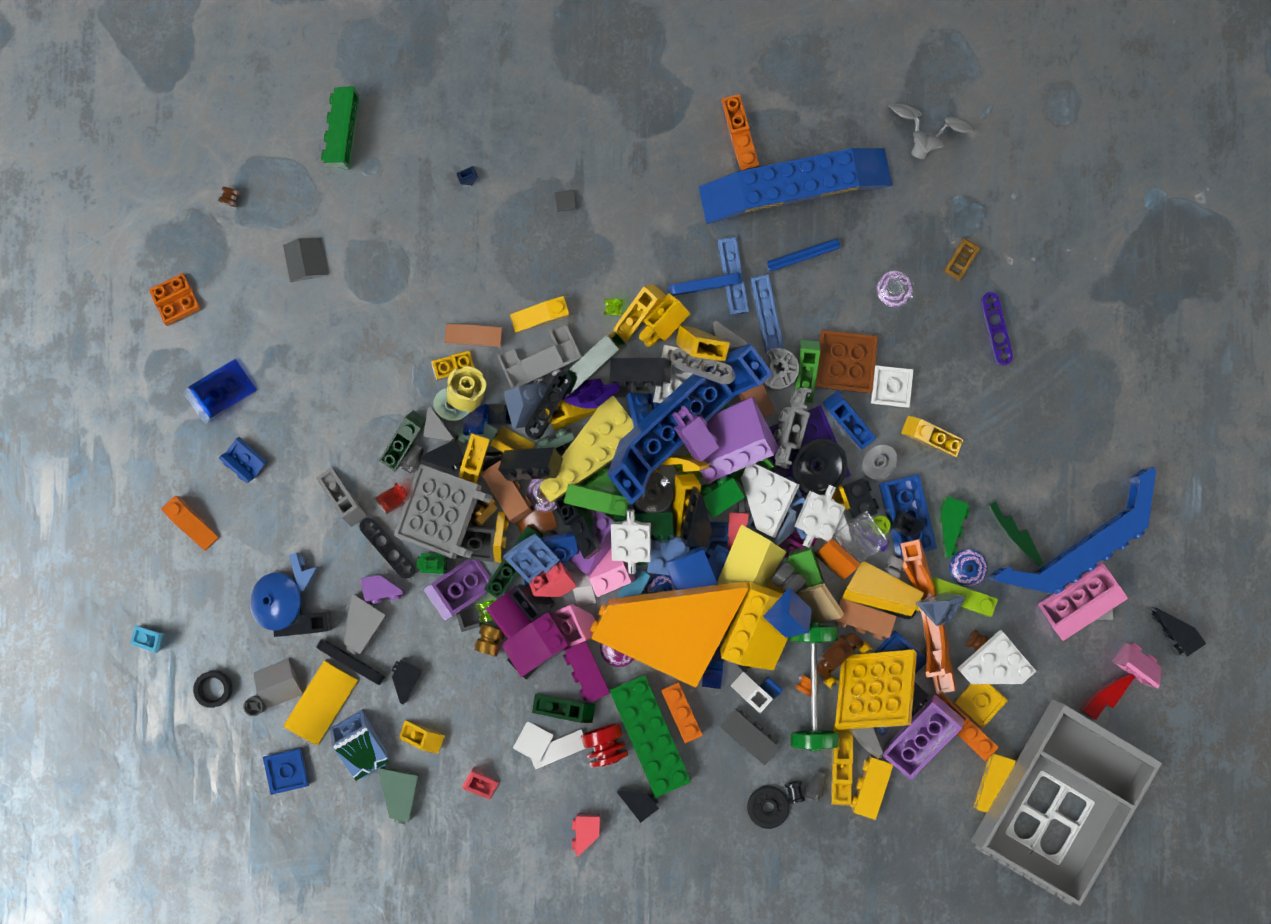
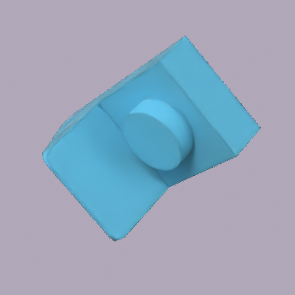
(147, 639)

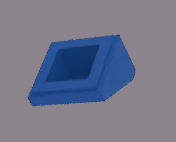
(771, 687)

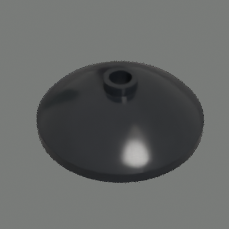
(830, 466)

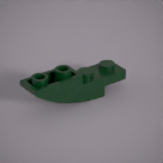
(505, 572)

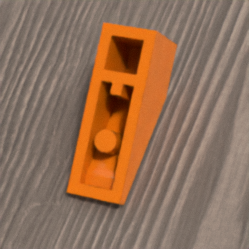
(189, 522)

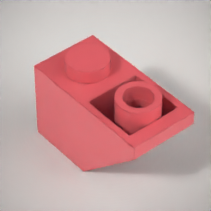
(553, 583)
(587, 831)

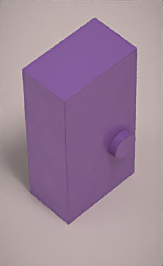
(919, 742)

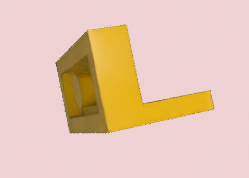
(510, 441)

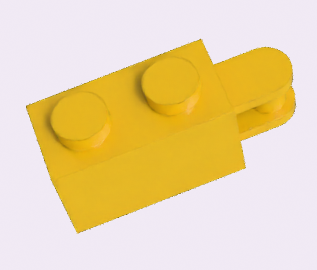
(663, 320)

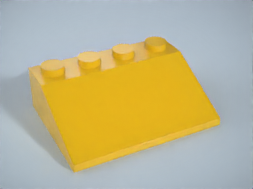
(751, 637)

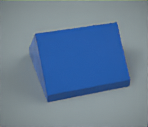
(790, 615)

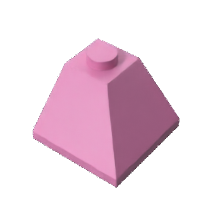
(574, 623)

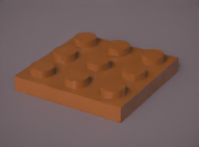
(846, 361)

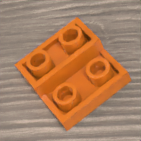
(174, 299)
(837, 559)

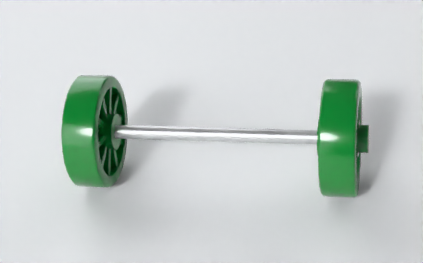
(815, 739)

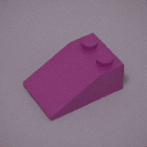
(535, 644)

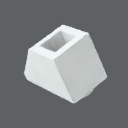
(751, 692)

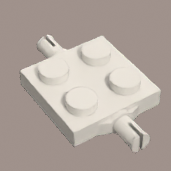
(819, 516)
(631, 541)

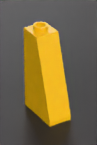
(701, 344)
(882, 591)

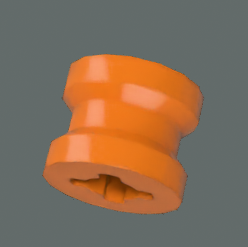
(805, 685)

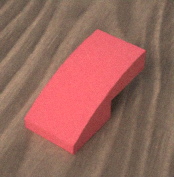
(734, 524)

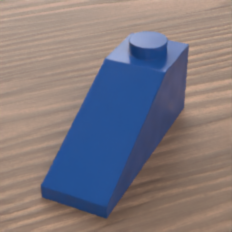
(849, 420)

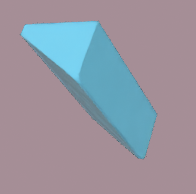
(636, 587)

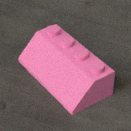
(1082, 601)

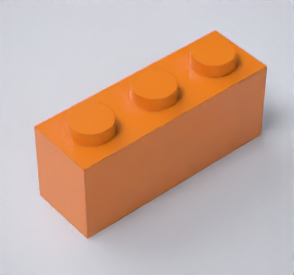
(681, 712)

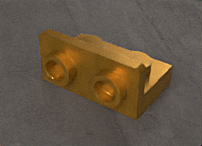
(482, 513)

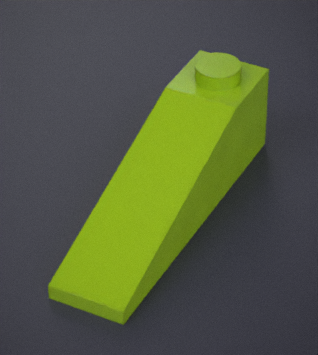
(973, 600)

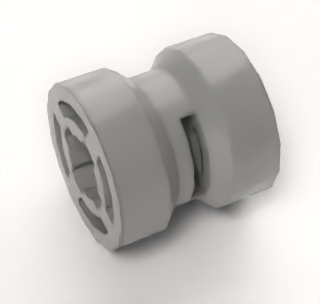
(896, 563)

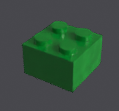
(721, 495)

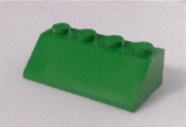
(341, 127)

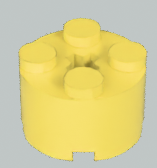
(465, 388)

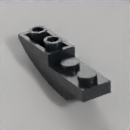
(582, 526)

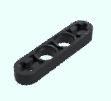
(551, 406)
(390, 545)
(350, 661)

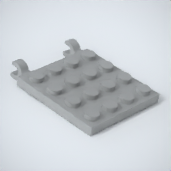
(439, 511)

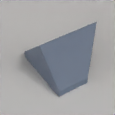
(941, 607)

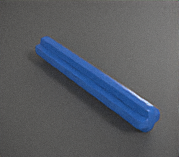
(803, 254)

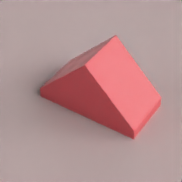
(480, 784)

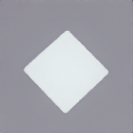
(533, 741)

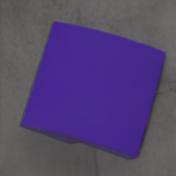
(592, 394)

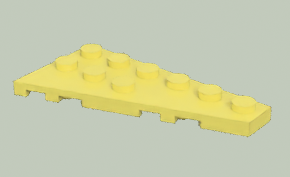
(590, 449)

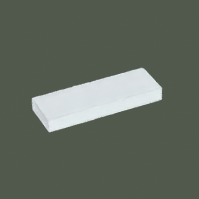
(561, 748)

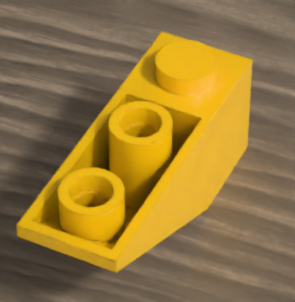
(569, 414)
(931, 435)

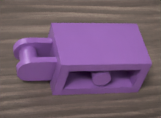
(695, 434)

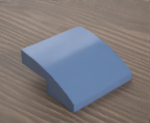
(531, 558)

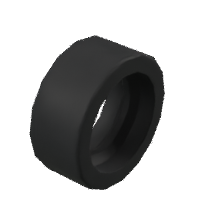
(198, 686)

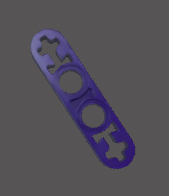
(999, 328)

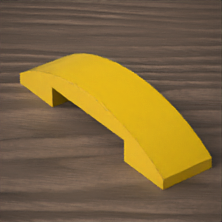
(688, 463)

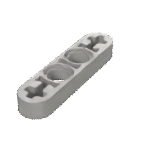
(700, 369)

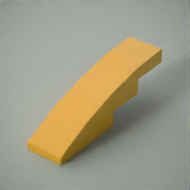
(474, 458)
(842, 769)

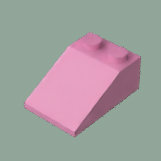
(610, 575)
(1138, 664)

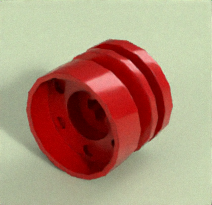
(604, 745)

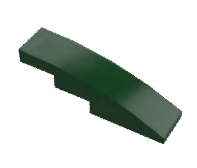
(1019, 539)

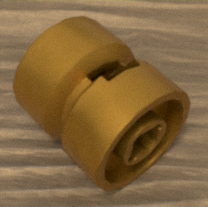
(489, 640)

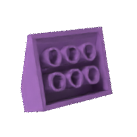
(741, 439)

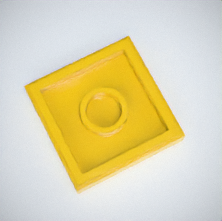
(980, 702)

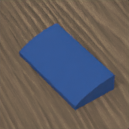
(908, 496)
(691, 570)

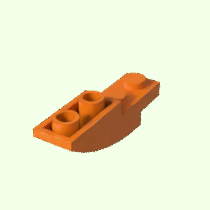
(739, 132)
(972, 734)

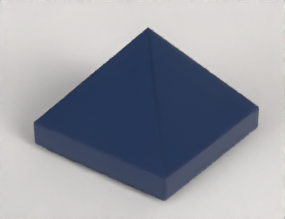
(467, 176)

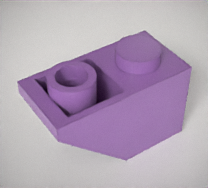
(380, 587)

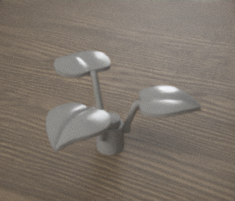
(923, 141)

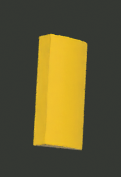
(320, 702)

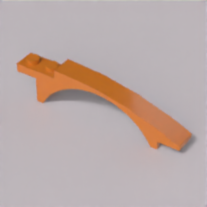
(937, 643)

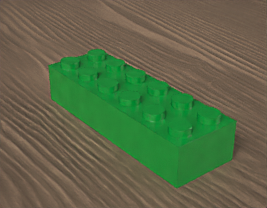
(650, 735)

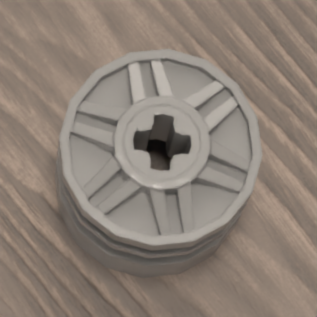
(788, 364)

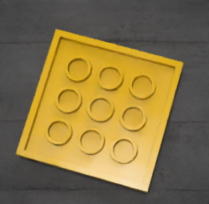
(876, 690)

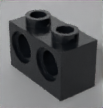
(865, 497)

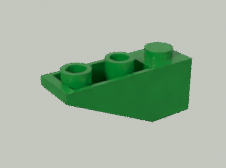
(950, 520)

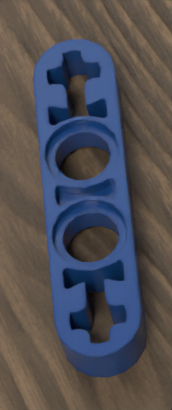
(704, 284)

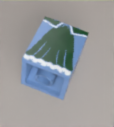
(358, 745)

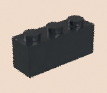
(640, 371)
(530, 464)

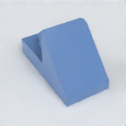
(302, 577)

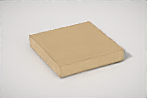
(821, 602)

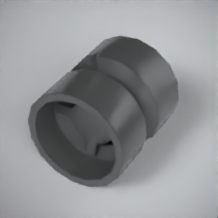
(787, 578)

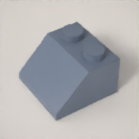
(523, 401)

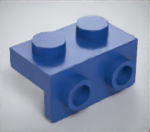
(243, 460)

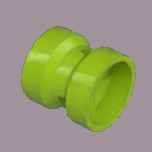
(882, 523)

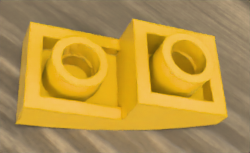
(444, 366)

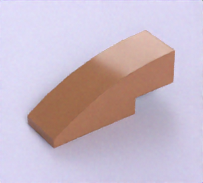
(473, 335)

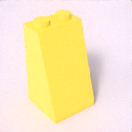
(751, 559)

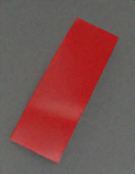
(1106, 695)

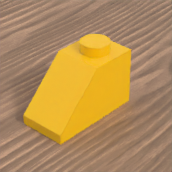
(421, 737)

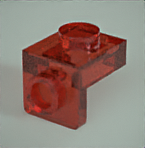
(392, 498)

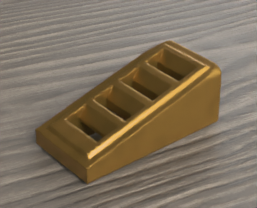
(974, 247)

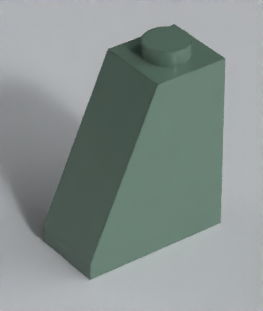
(399, 792)

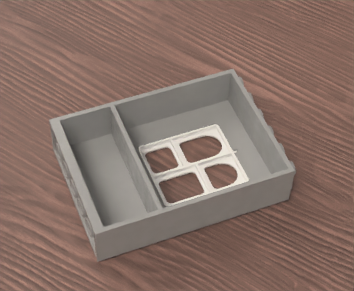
(1081, 761)

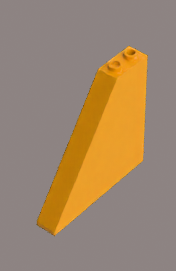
(671, 628)

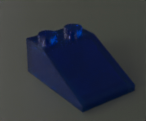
(219, 391)

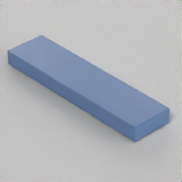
(732, 265)
(766, 312)

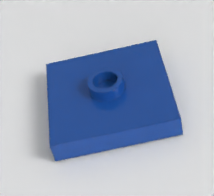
(285, 771)

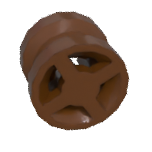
(229, 196)
(976, 640)

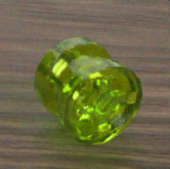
(613, 307)

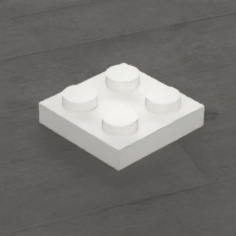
(892, 386)

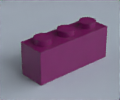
(586, 672)

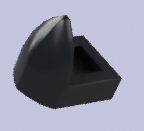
(906, 524)

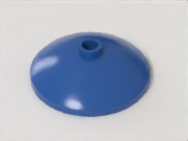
(283, 601)

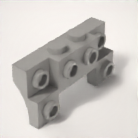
(542, 363)
(791, 427)

